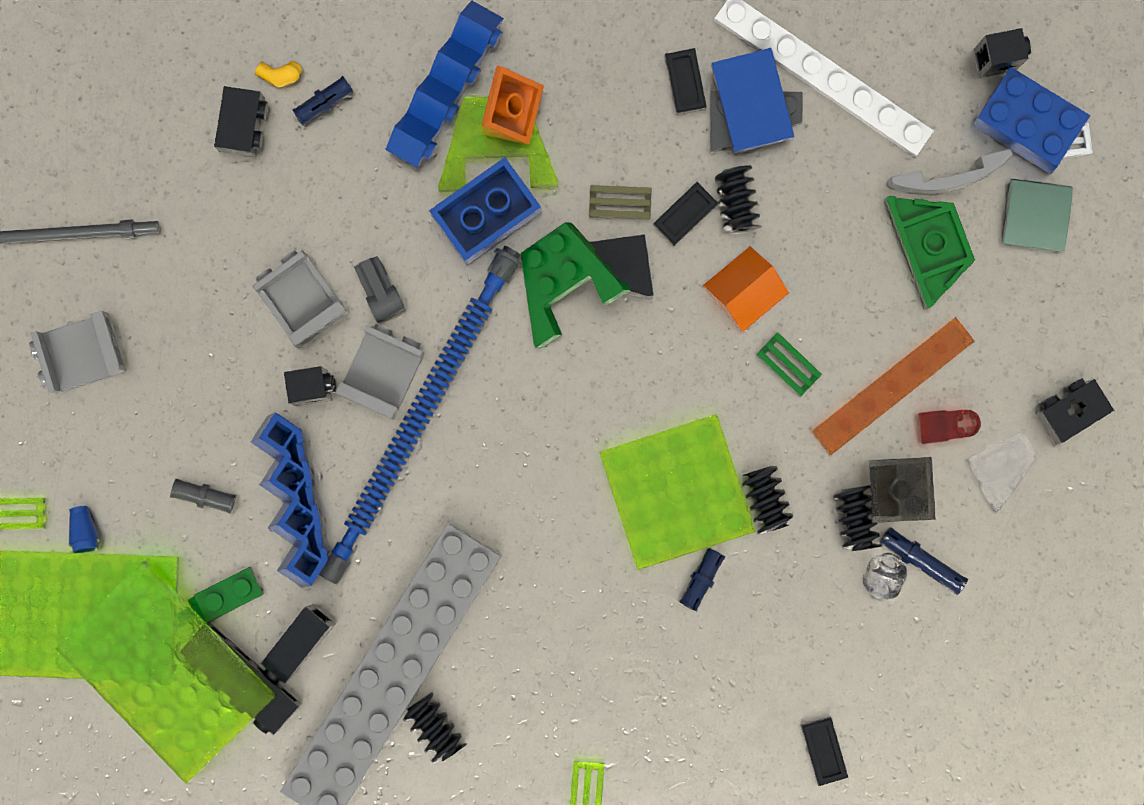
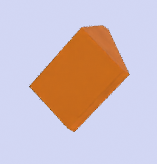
(511, 106)
(746, 288)

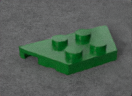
(932, 244)

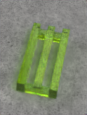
(39, 513)
(588, 766)

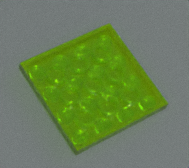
(677, 492)

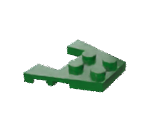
(558, 267)

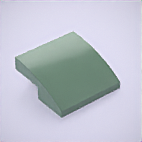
(1037, 214)

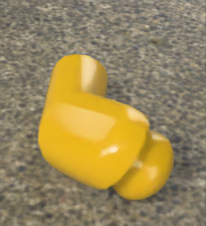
(280, 76)

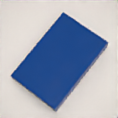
(752, 100)

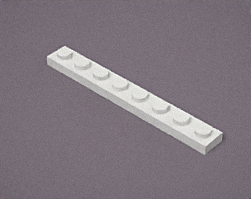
(824, 76)

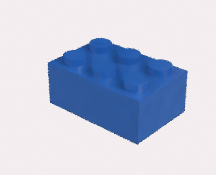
(1031, 120)
(485, 211)

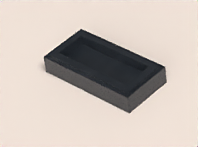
(685, 81)
(685, 214)
(824, 751)

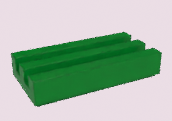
(808, 382)

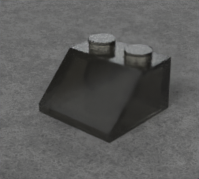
(901, 489)

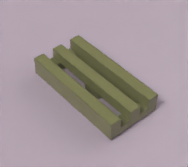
(622, 202)

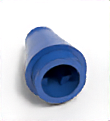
(82, 532)

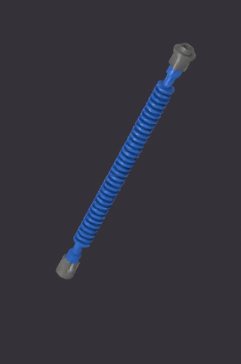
(499, 271)

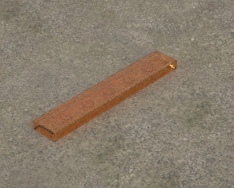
(892, 386)

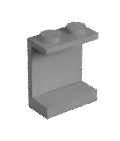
(77, 353)
(381, 371)

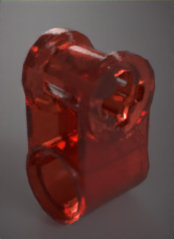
(943, 425)

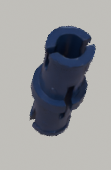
(322, 100)
(702, 579)

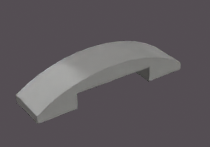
(914, 183)

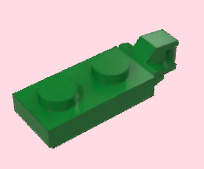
(226, 595)

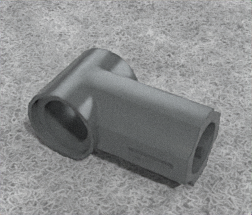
(381, 295)

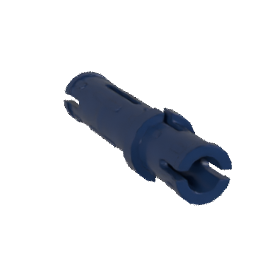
(923, 560)

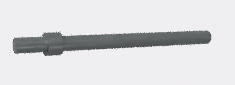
(125, 229)

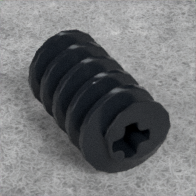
(737, 199)
(767, 499)
(856, 519)
(433, 729)

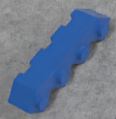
(442, 89)
(292, 482)

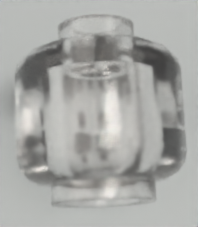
(885, 576)

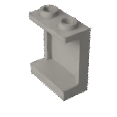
(299, 298)

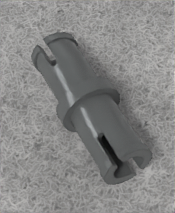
(203, 496)

